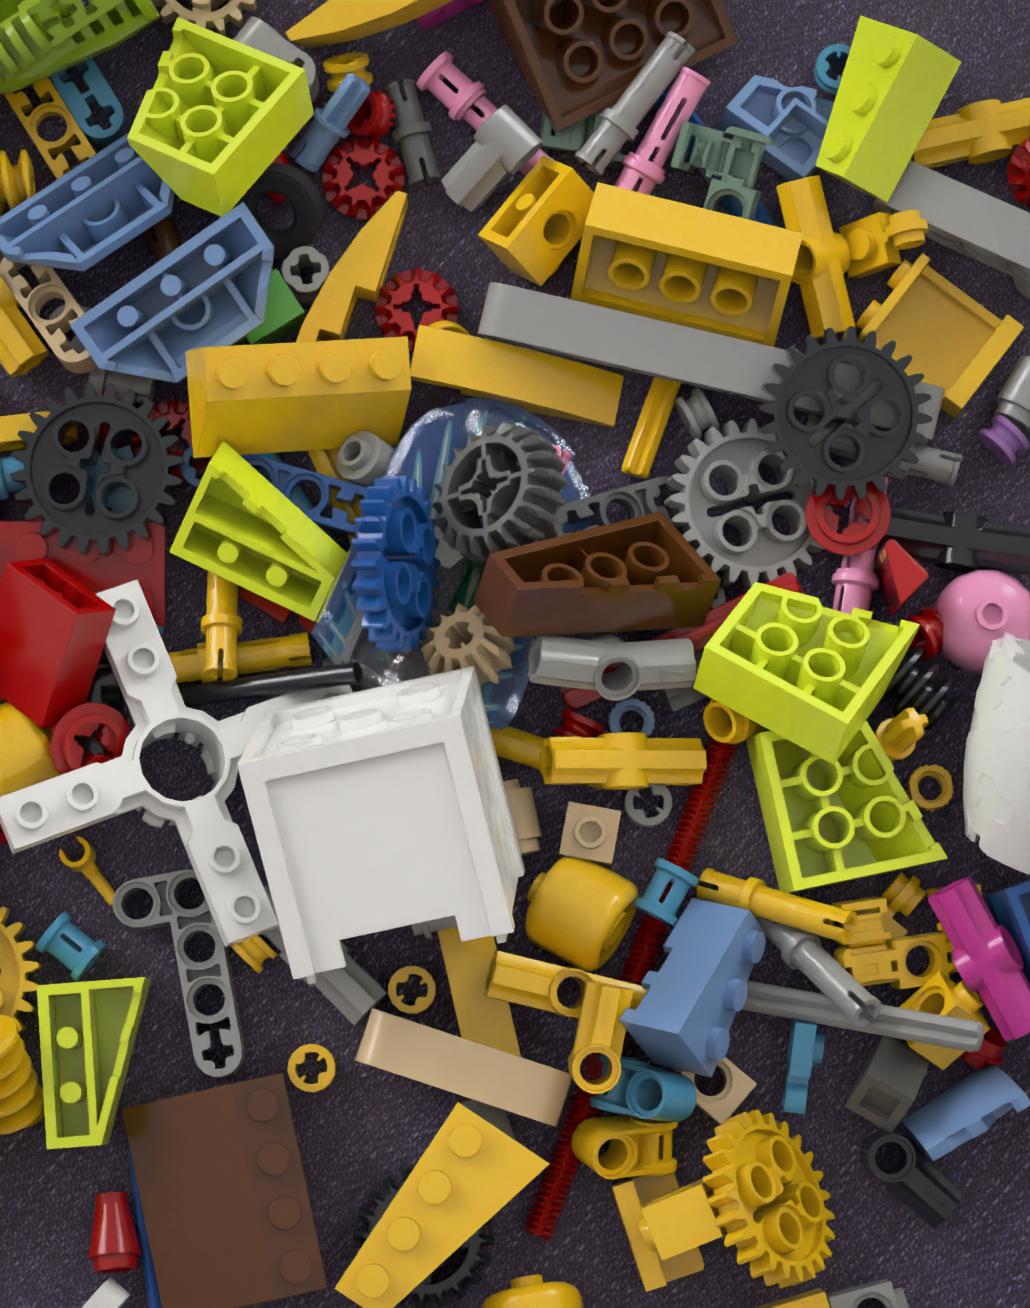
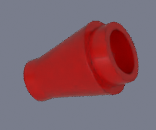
(113, 1235)

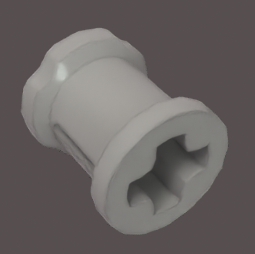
(292, 271)

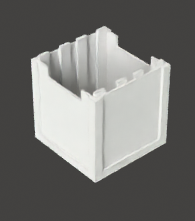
(382, 816)

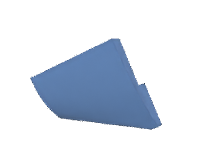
(788, 116)
(964, 1111)

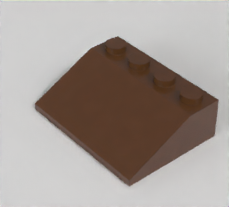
(590, 51)
(224, 1196)

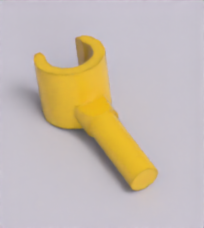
(90, 870)

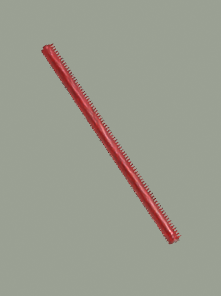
(636, 969)

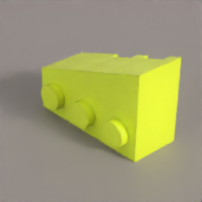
(883, 106)
(257, 537)
(86, 1055)

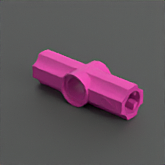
(985, 956)

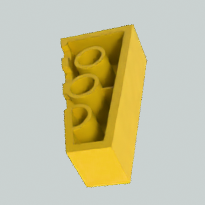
(445, 1199)

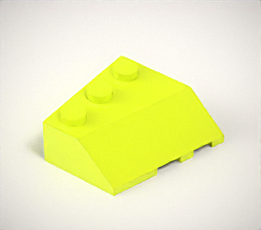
(217, 116)
(802, 666)
(838, 818)

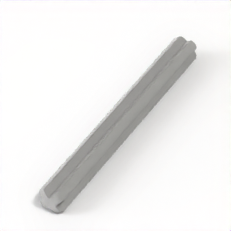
(890, 1021)

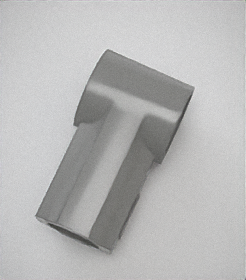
(499, 150)

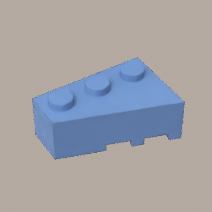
(698, 988)

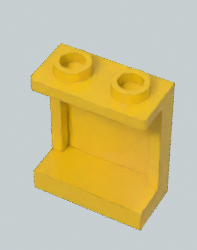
(942, 329)

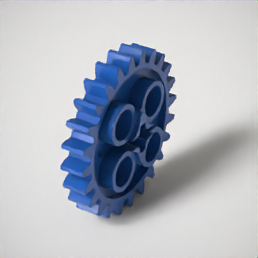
(395, 563)

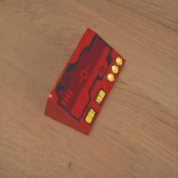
(897, 575)

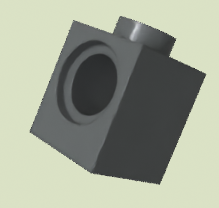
(887, 1083)

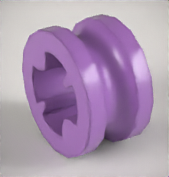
(1003, 439)

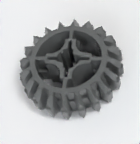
(488, 486)

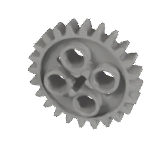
(736, 459)

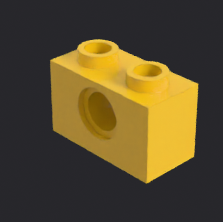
(540, 221)
(680, 1220)

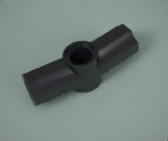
(960, 541)

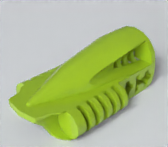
(42, 43)

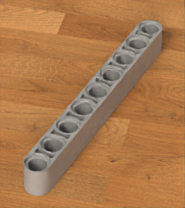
(667, 351)

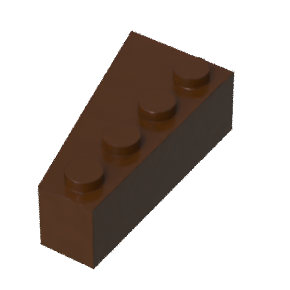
(599, 581)

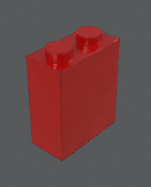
(48, 639)

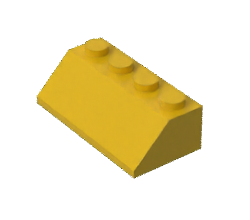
(685, 265)
(297, 394)

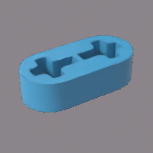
(78, 104)

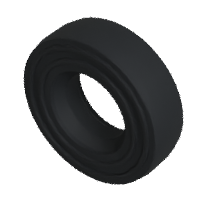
(305, 201)

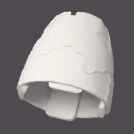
(999, 756)

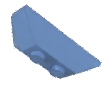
(87, 211)
(193, 298)

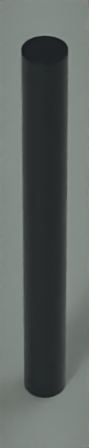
(272, 684)

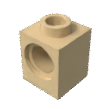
(590, 833)
(733, 1092)

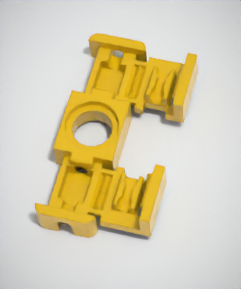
(879, 963)

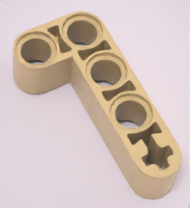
(464, 1067)

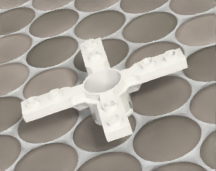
(118, 785)

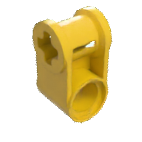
(635, 1146)

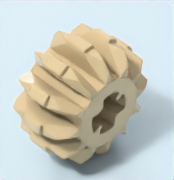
(467, 641)

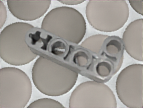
(966, 221)
(192, 974)

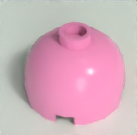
(980, 610)

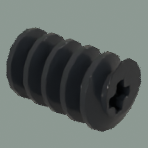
(916, 690)

